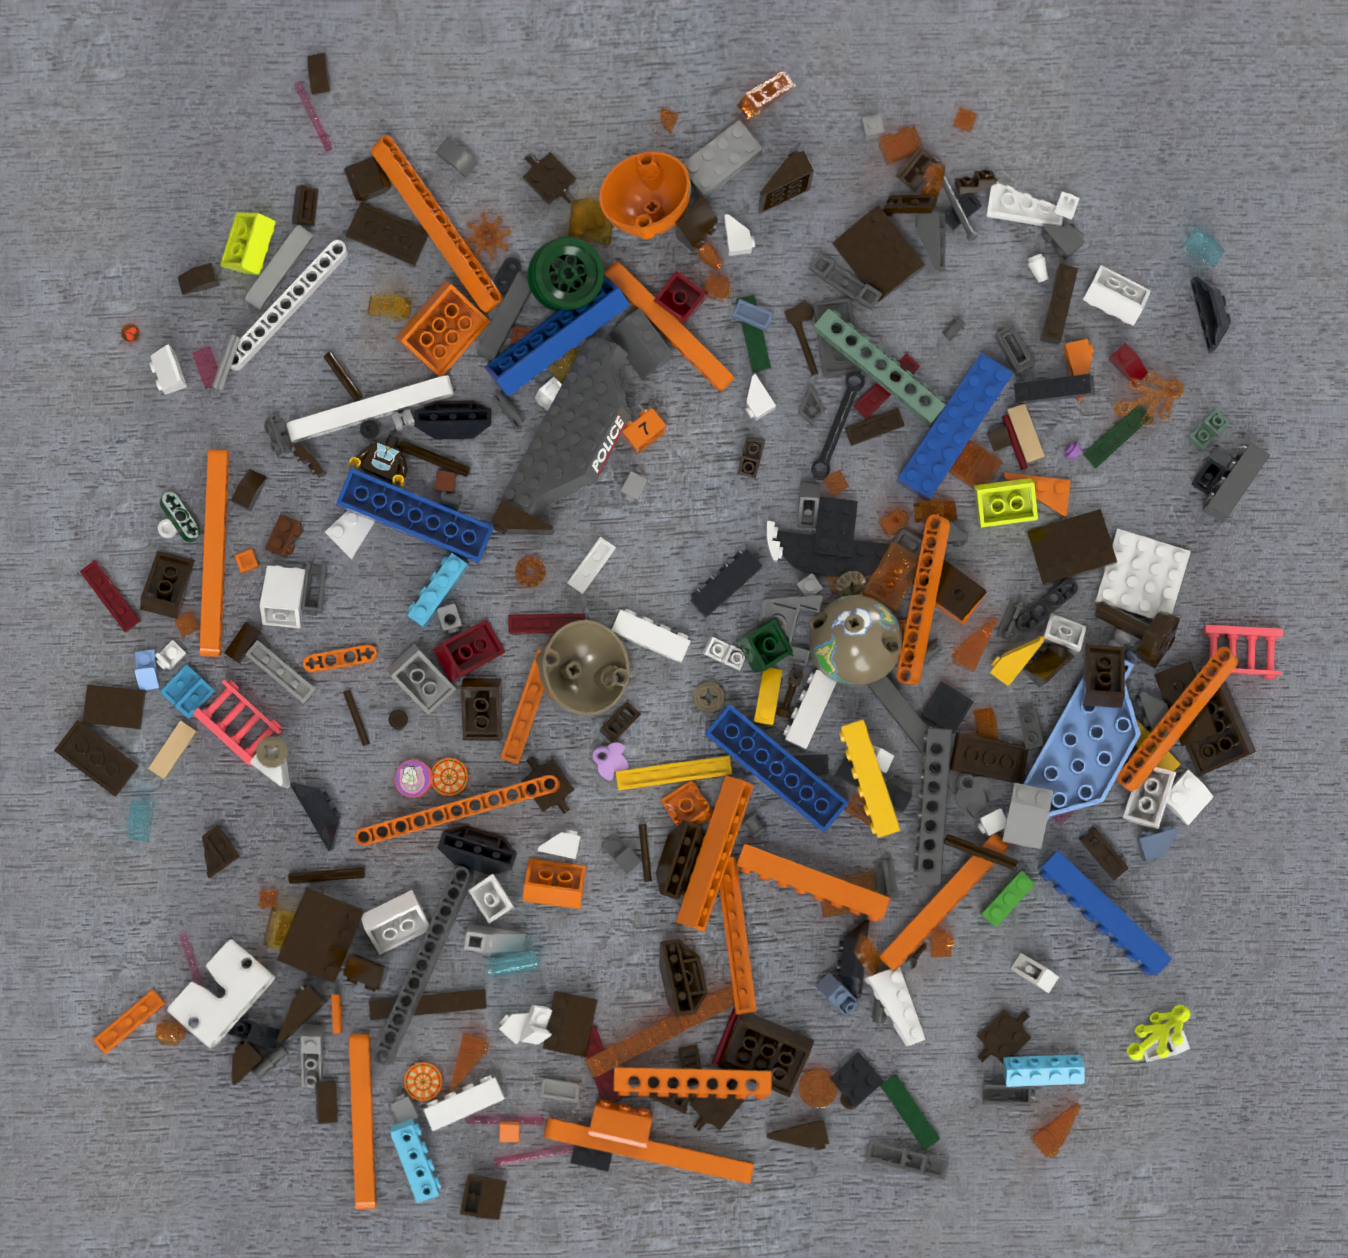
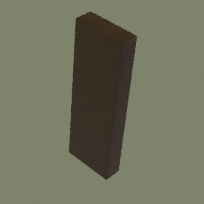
(874, 427)

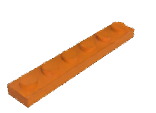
(524, 716)

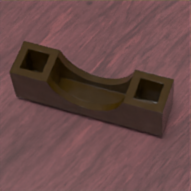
(1059, 304)

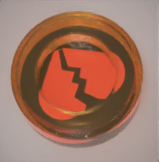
(130, 333)

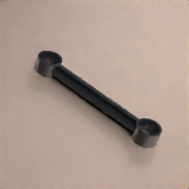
(838, 425)

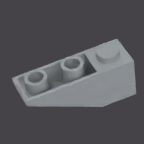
(491, 939)
(311, 1055)

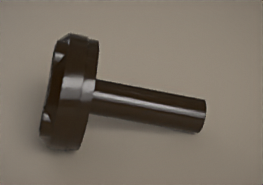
(1155, 637)

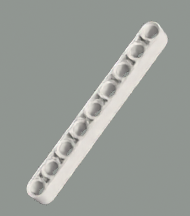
(296, 302)
(370, 409)

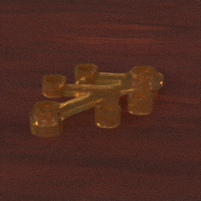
(1153, 397)

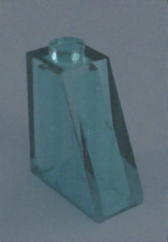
(512, 964)

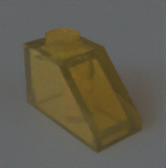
(389, 307)

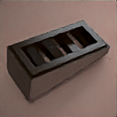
(619, 732)
(698, 1064)

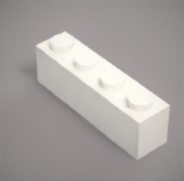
(651, 636)
(810, 710)
(464, 1103)

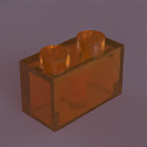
(899, 145)

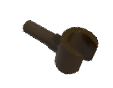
(916, 955)

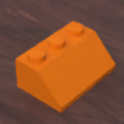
(554, 883)
(621, 1123)

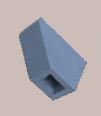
(1157, 844)
(837, 994)

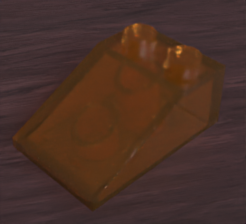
(892, 577)

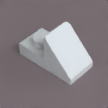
(535, 1026)

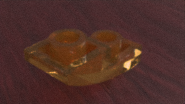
(934, 178)

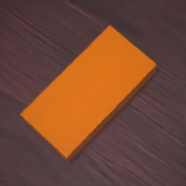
(336, 1013)

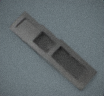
(907, 1160)

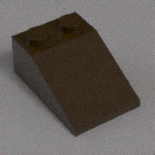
(696, 225)
(515, 521)
(166, 585)
(1047, 664)
(1104, 676)
(482, 709)
(365, 971)
(302, 1008)

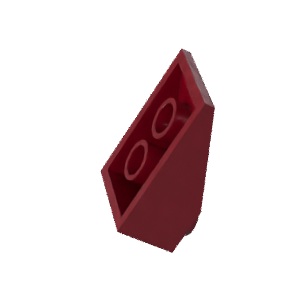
(468, 650)

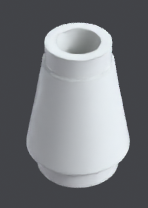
(1038, 267)

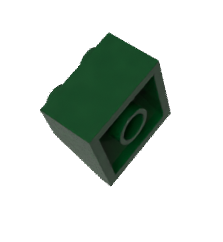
(764, 646)

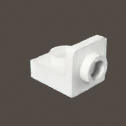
(1066, 205)
(548, 393)
(170, 655)

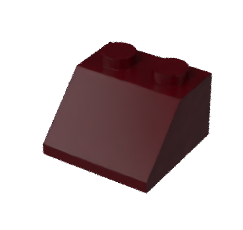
(680, 297)

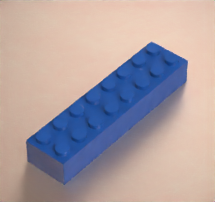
(553, 339)
(954, 427)
(414, 516)
(776, 768)
(1104, 913)

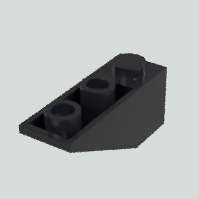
(255, 1032)

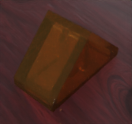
(986, 723)

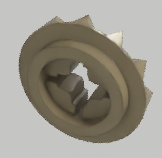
(844, 582)
(701, 691)
(262, 752)

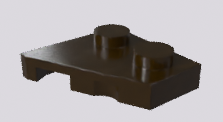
(218, 851)

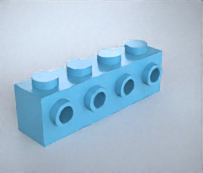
(438, 590)
(1043, 1070)
(414, 1160)

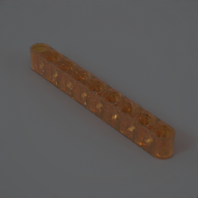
(659, 1033)

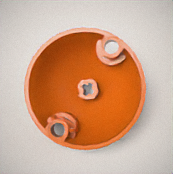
(643, 203)

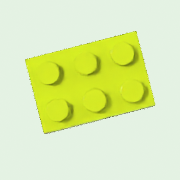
(1006, 502)

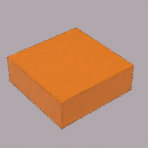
(246, 561)
(509, 1131)

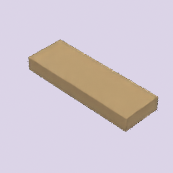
(1025, 433)
(172, 750)

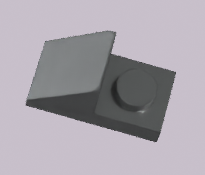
(621, 853)

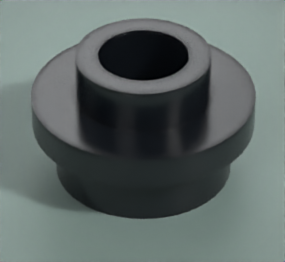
(369, 435)

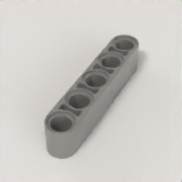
(279, 267)

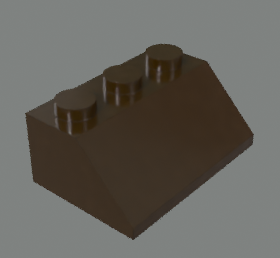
(570, 1024)

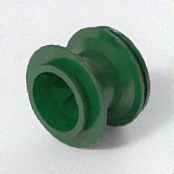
(549, 292)

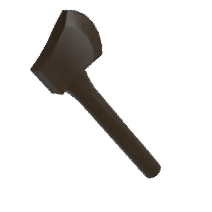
(795, 316)

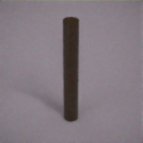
(356, 717)
(645, 853)

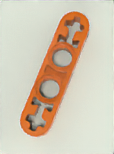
(340, 661)

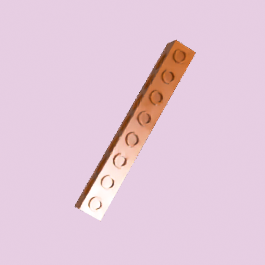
(762, 1078)

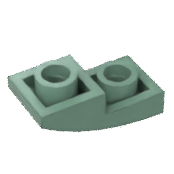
(1208, 430)

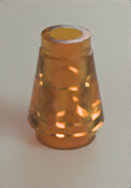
(710, 256)

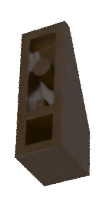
(805, 1135)

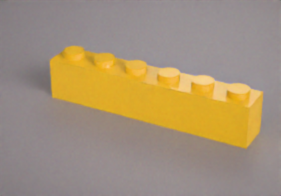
(870, 777)

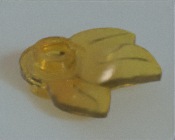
(565, 365)

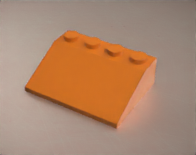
(442, 329)

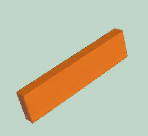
(129, 1021)

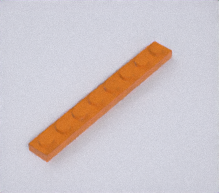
(737, 940)

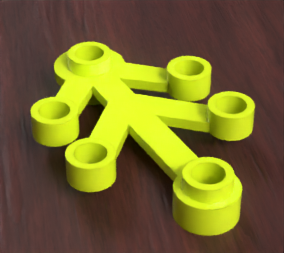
(1176, 1017)

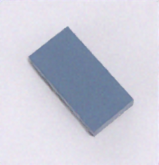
(752, 315)

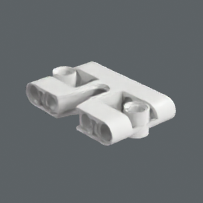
(216, 1014)

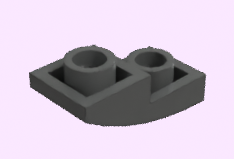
(457, 157)

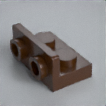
(283, 536)

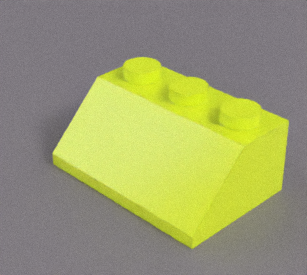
(248, 243)

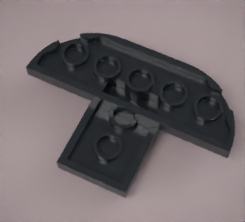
(833, 546)

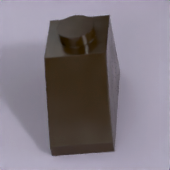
(198, 279)
(249, 490)
(244, 1060)

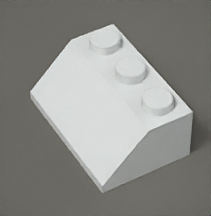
(1117, 295)
(279, 774)
(1149, 800)
(395, 922)

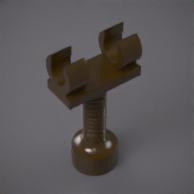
(784, 710)

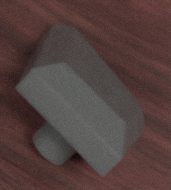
(811, 407)

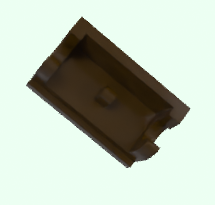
(915, 169)

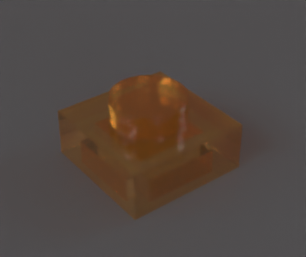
(965, 120)
(187, 624)

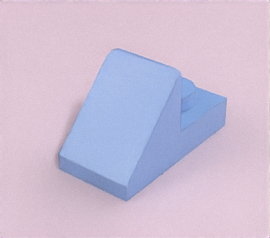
(146, 670)

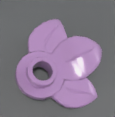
(613, 762)

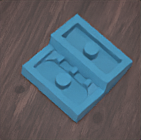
(187, 691)

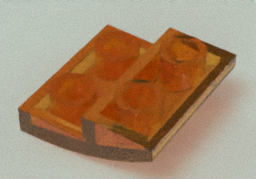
(975, 465)

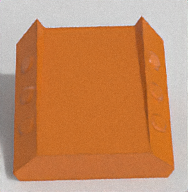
(687, 804)

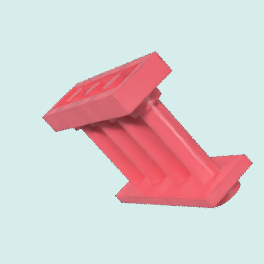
(1251, 635)
(220, 728)

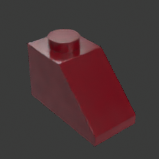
(1128, 363)

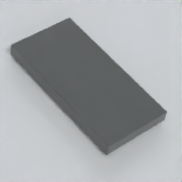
(832, 361)

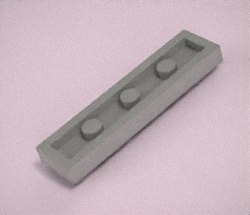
(280, 672)

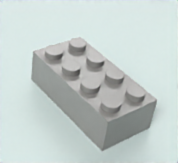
(722, 159)

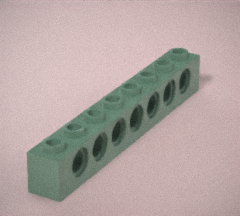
(882, 377)

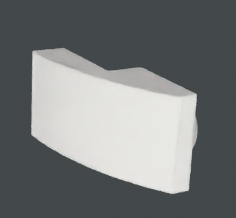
(773, 546)
(724, 653)

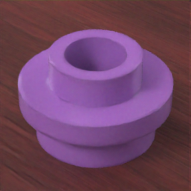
(1072, 451)

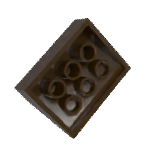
(788, 182)
(878, 253)
(1072, 547)
(1229, 743)
(320, 935)
(767, 1047)

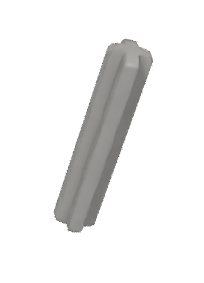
(226, 362)

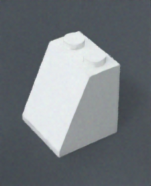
(282, 597)

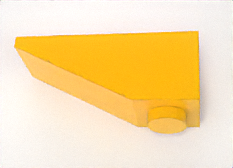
(1013, 661)
(768, 697)

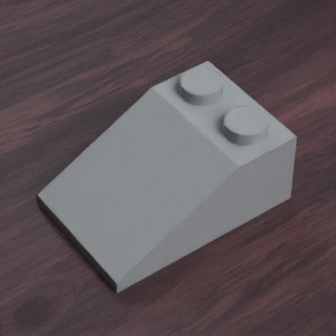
(421, 679)
(1027, 815)

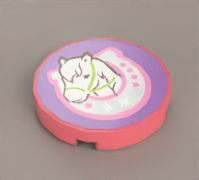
(413, 778)

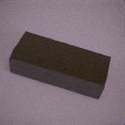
(305, 205)
(242, 642)

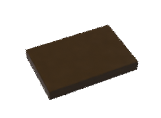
(114, 706)

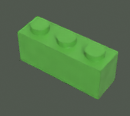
(1007, 898)

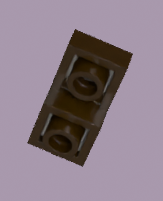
(318, 73)
(980, 181)
(303, 455)
(751, 457)
(326, 1102)

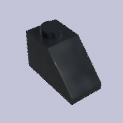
(1211, 470)

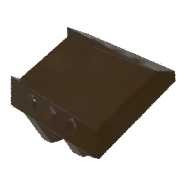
(367, 179)

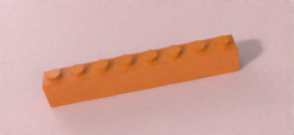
(714, 853)
(814, 882)

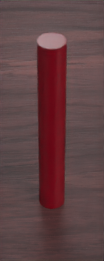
(1014, 442)
(725, 1037)

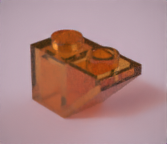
(934, 507)

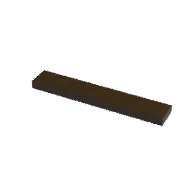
(432, 1003)

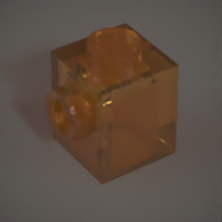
(717, 287)
(894, 522)
(941, 944)

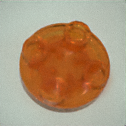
(817, 1088)

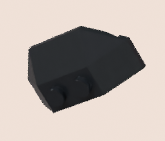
(1211, 312)
(453, 419)
(319, 812)
(477, 850)
(849, 966)

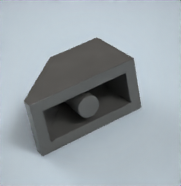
(808, 505)

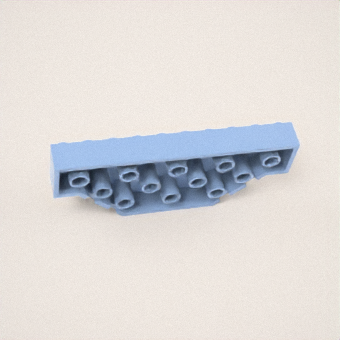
(1085, 752)

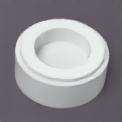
(167, 529)

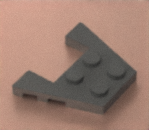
(786, 613)

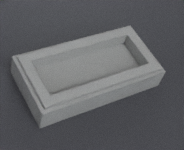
(560, 1090)

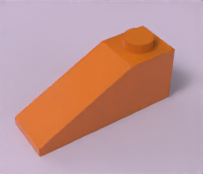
(1078, 358)

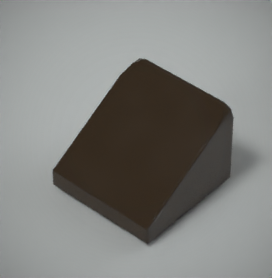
(999, 438)

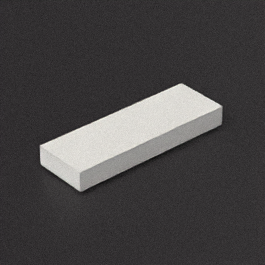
(591, 565)

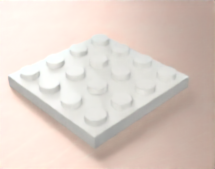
(1145, 575)

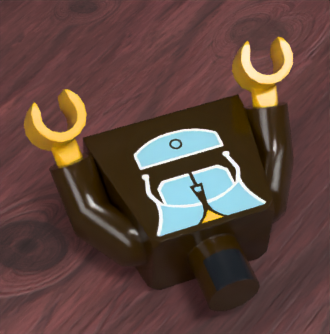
(383, 461)

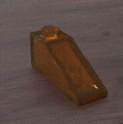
(764, 95)
(971, 650)
(469, 1054)
(1053, 1135)

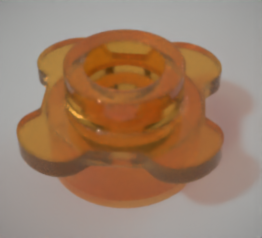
(263, 899)

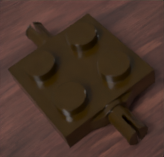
(549, 178)
(551, 799)
(1003, 1036)
(716, 1110)

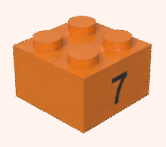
(644, 430)

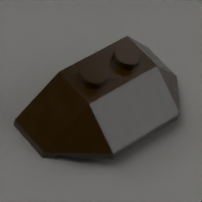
(679, 859)
(681, 977)

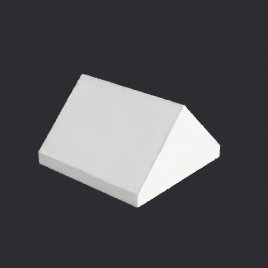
(1064, 633)

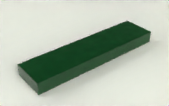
(755, 342)
(1115, 437)
(910, 1112)

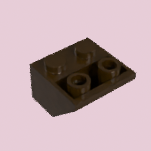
(483, 1197)

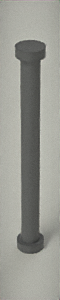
(971, 235)

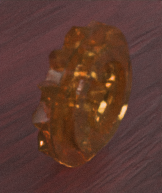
(521, 569)

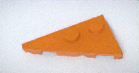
(1049, 491)

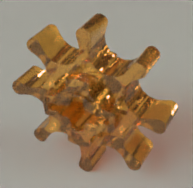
(486, 229)

